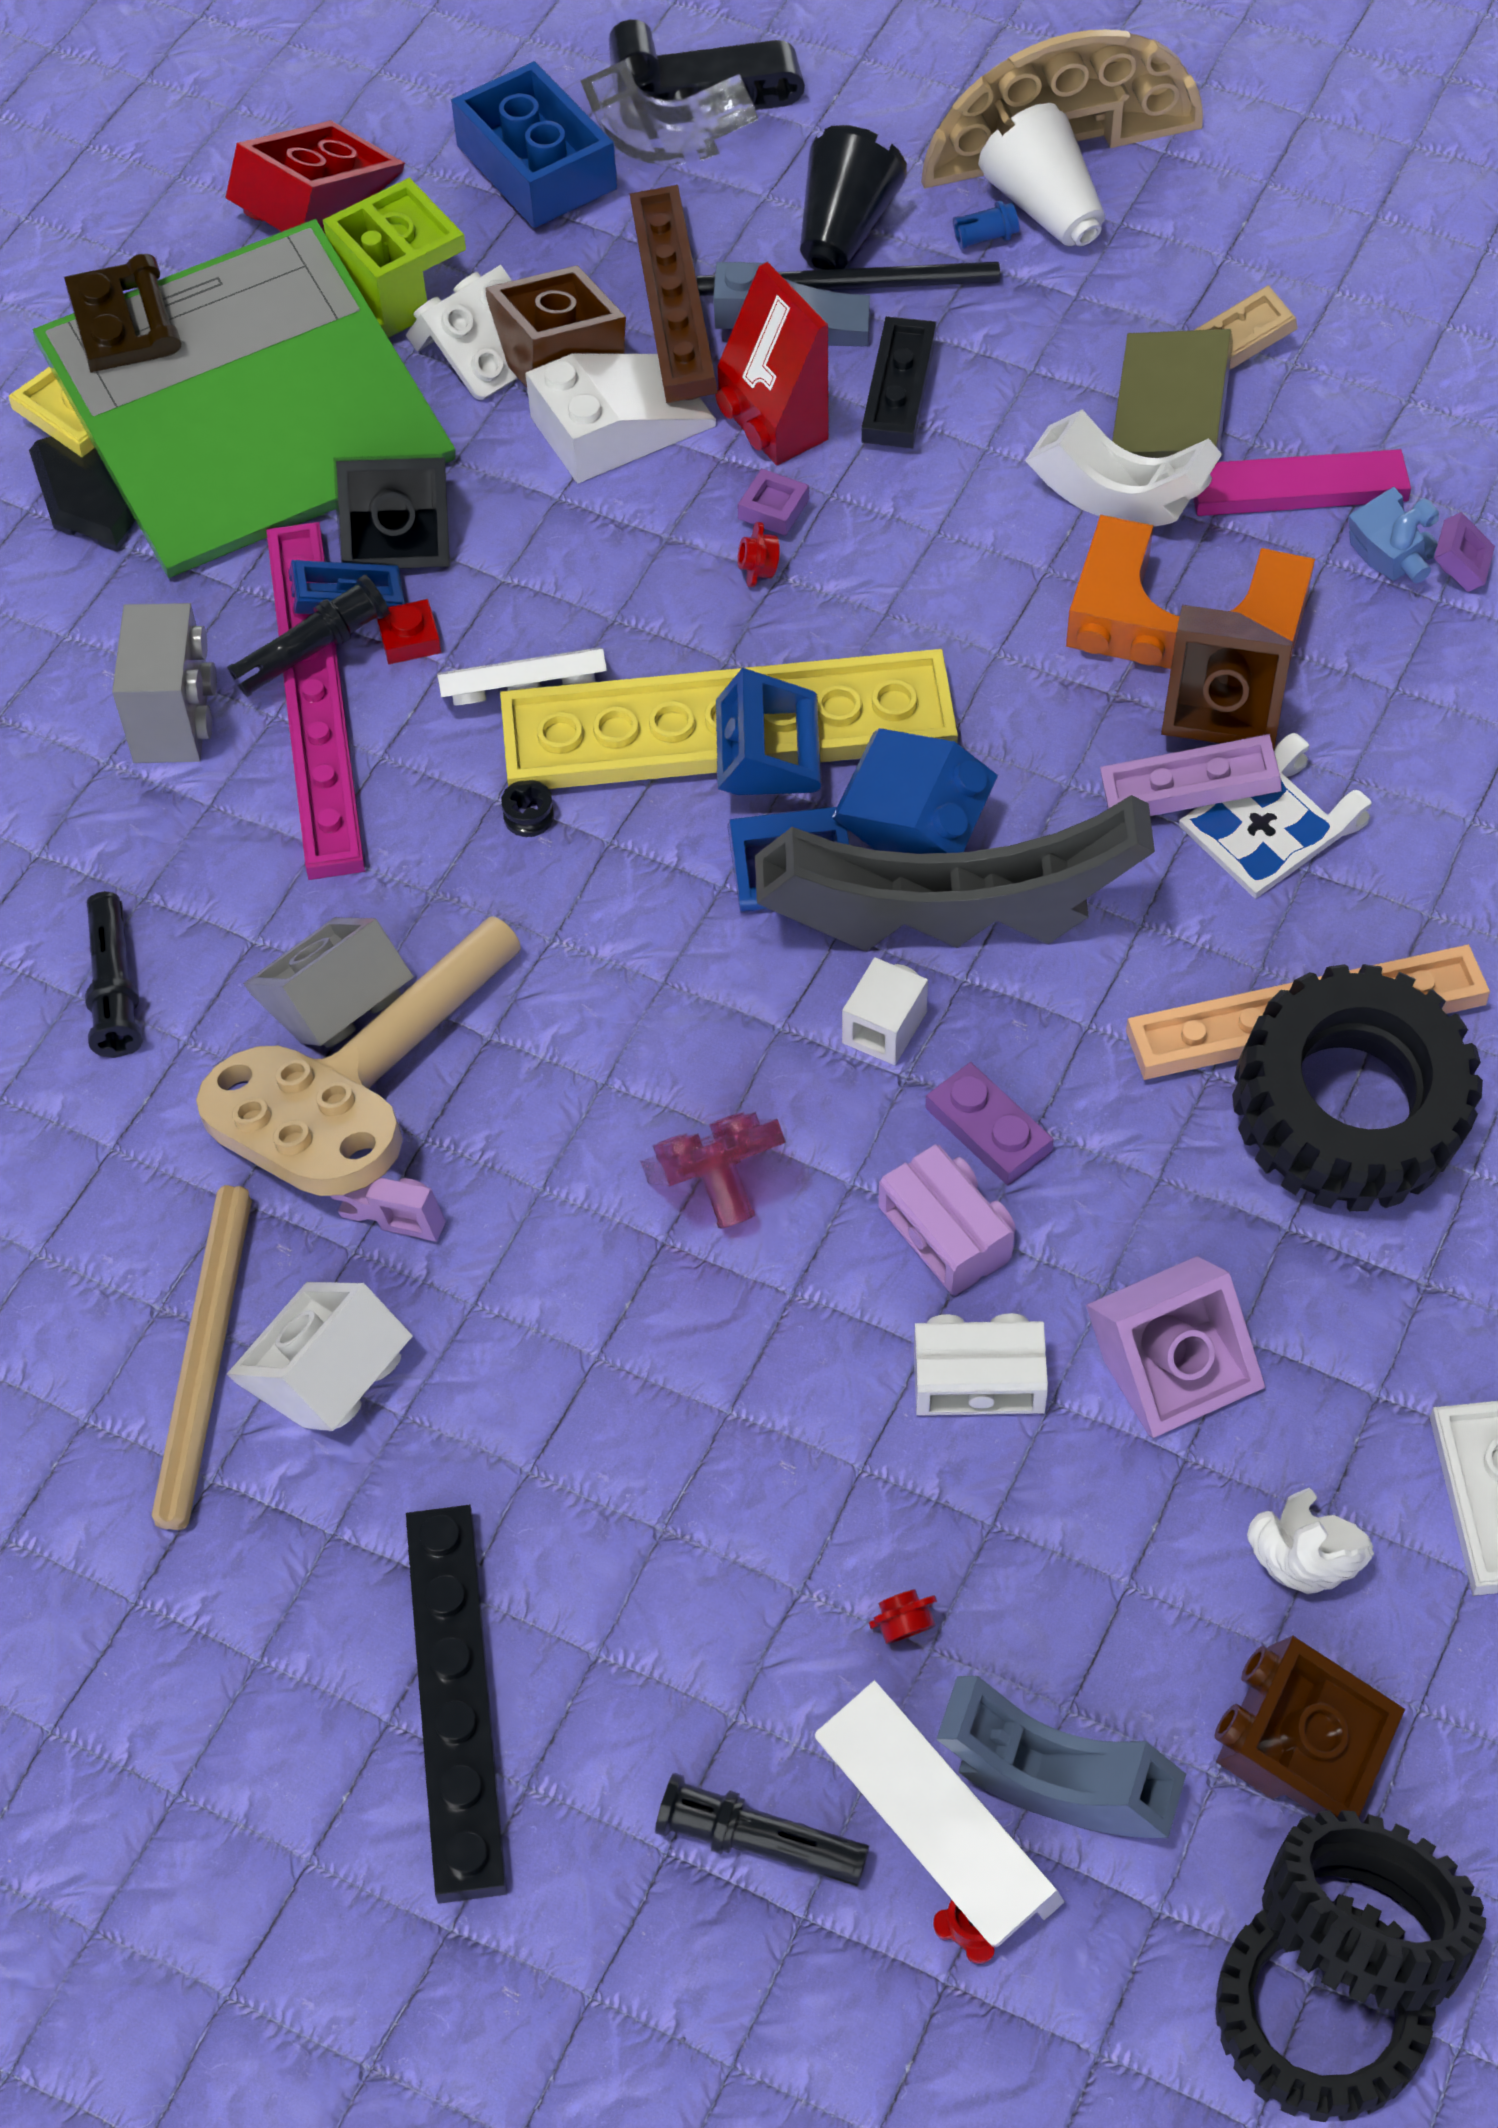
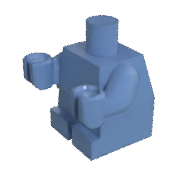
(1390, 537)

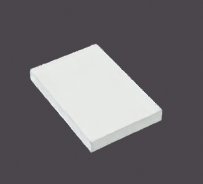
(1469, 1461)

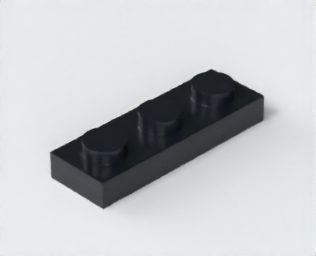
(899, 382)

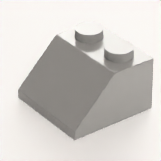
(331, 980)

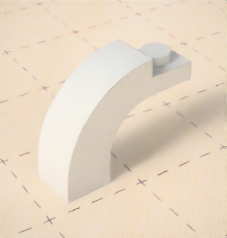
(1113, 482)

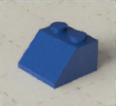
(915, 794)

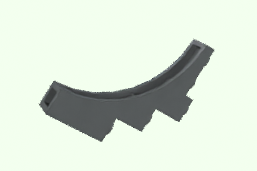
(952, 896)

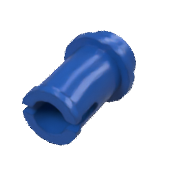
(986, 225)

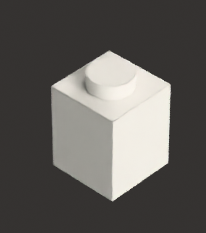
(885, 1010)

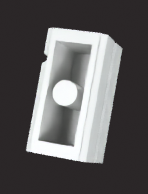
(980, 1366)

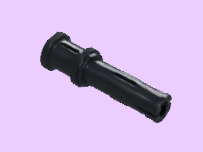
(330, 623)
(111, 993)
(730, 1824)

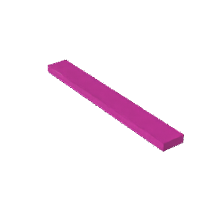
(316, 724)

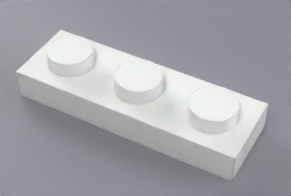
(469, 684)

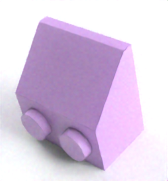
(1177, 1344)

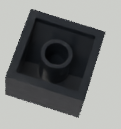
(392, 510)

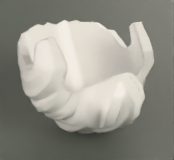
(1308, 1549)

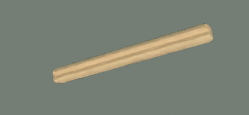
(201, 1359)

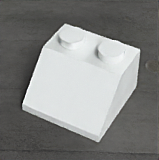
(322, 1354)

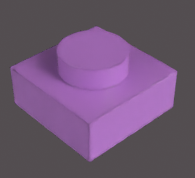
(773, 501)
(1464, 552)

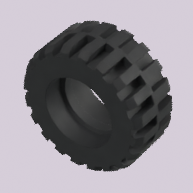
(1393, 1025)

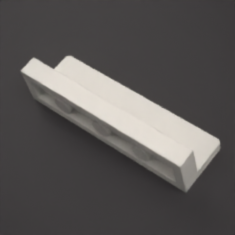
(937, 1816)

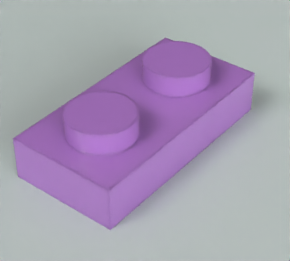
(989, 1123)

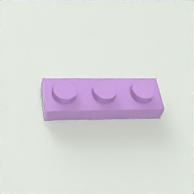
(1196, 776)

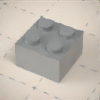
(163, 683)

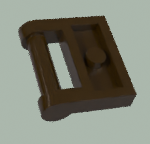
(105, 318)

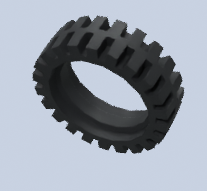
(1352, 1952)
(1295, 2087)

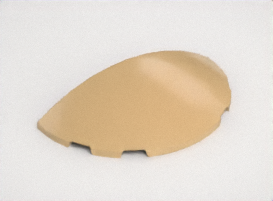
(1099, 78)

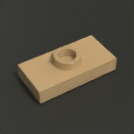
(1254, 324)

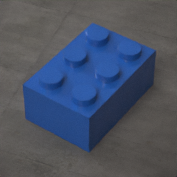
(534, 144)

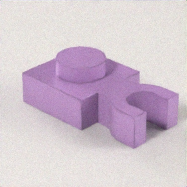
(397, 1206)

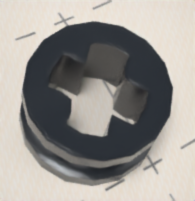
(523, 795)

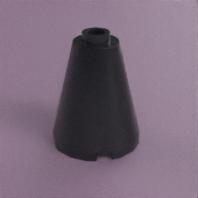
(846, 193)

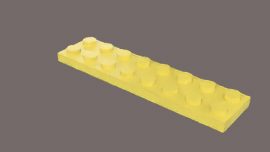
(669, 721)

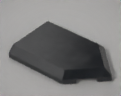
(81, 493)

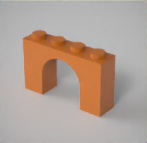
(1120, 621)

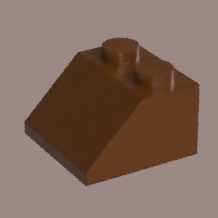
(552, 318)
(1225, 677)

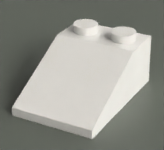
(608, 410)

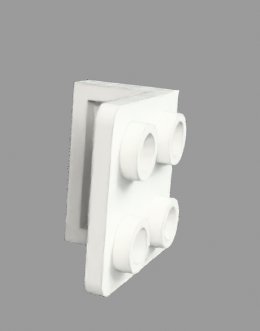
(466, 334)

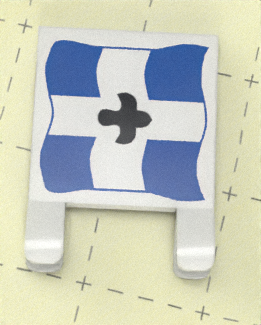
(1275, 832)

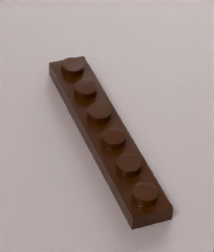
(673, 294)

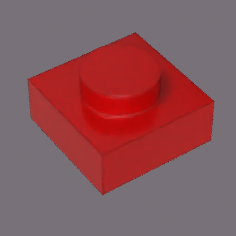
(409, 632)

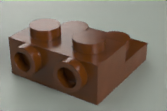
(1307, 1729)

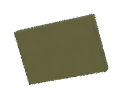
(1172, 391)

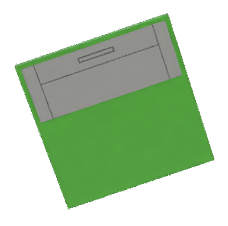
(256, 403)

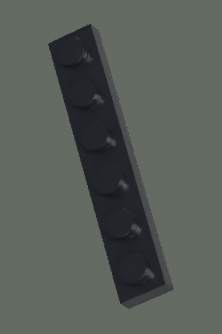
(455, 1706)

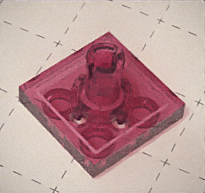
(715, 1161)

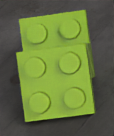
(389, 245)

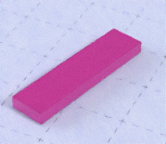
(1302, 482)

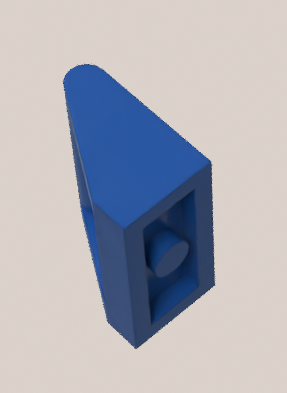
(741, 742)
(767, 828)

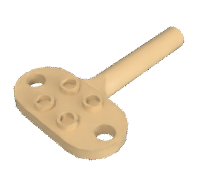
(312, 1114)

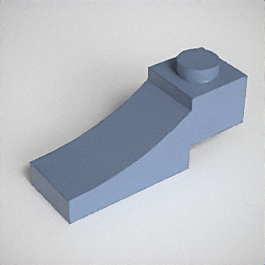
(844, 313)

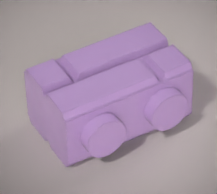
(947, 1218)

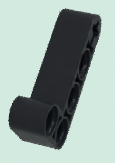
(766, 67)

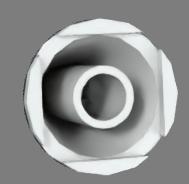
(1045, 174)

